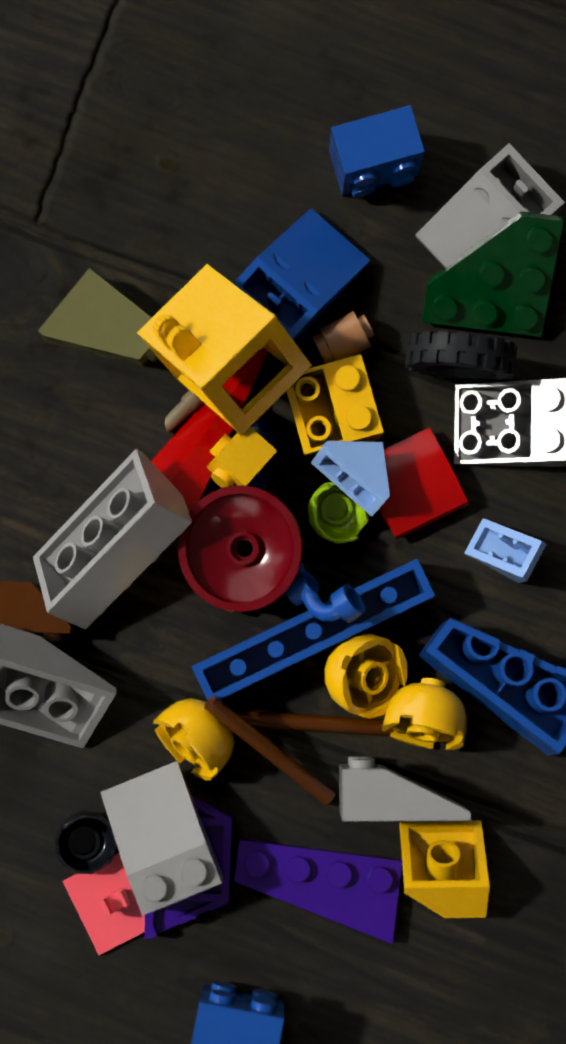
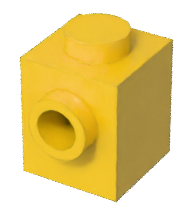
(239, 458)

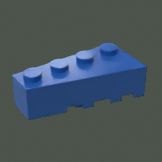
(504, 680)

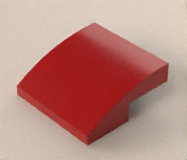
(419, 484)

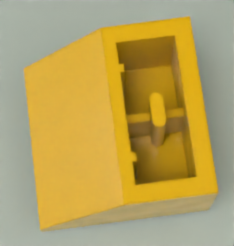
(334, 405)

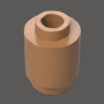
(343, 337)

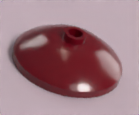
(212, 553)

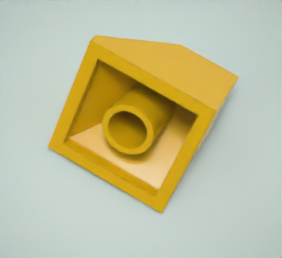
(446, 866)

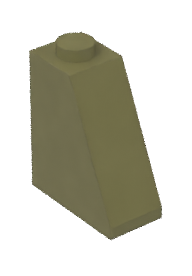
(99, 322)

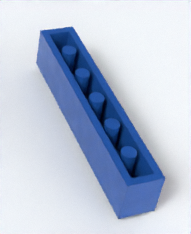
(309, 635)

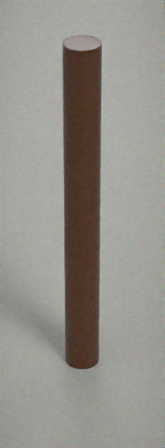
(314, 723)
(269, 750)

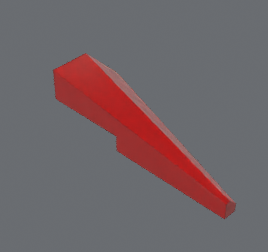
(187, 452)

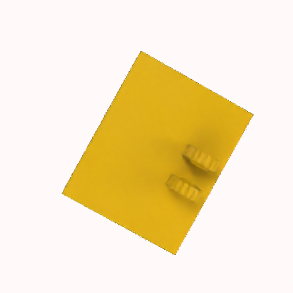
(211, 334)

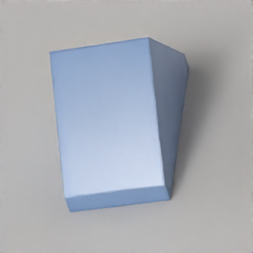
(356, 470)
(505, 550)

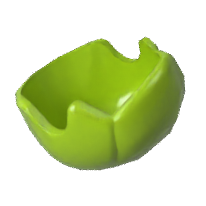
(335, 515)

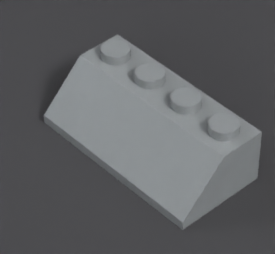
(110, 541)

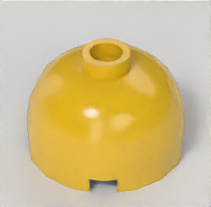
(365, 674)
(426, 715)
(196, 736)

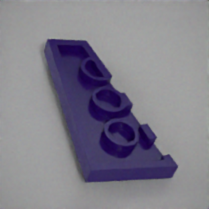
(333, 884)

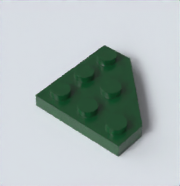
(500, 280)

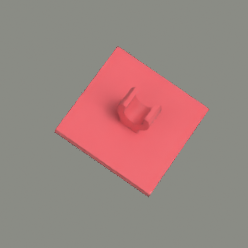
(106, 905)

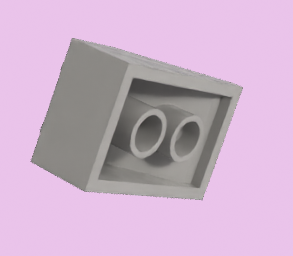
(48, 690)
(381, 794)
(161, 838)

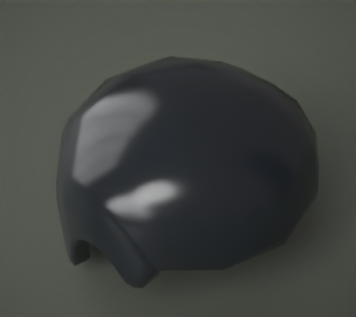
(85, 842)

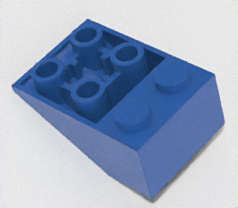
(302, 273)

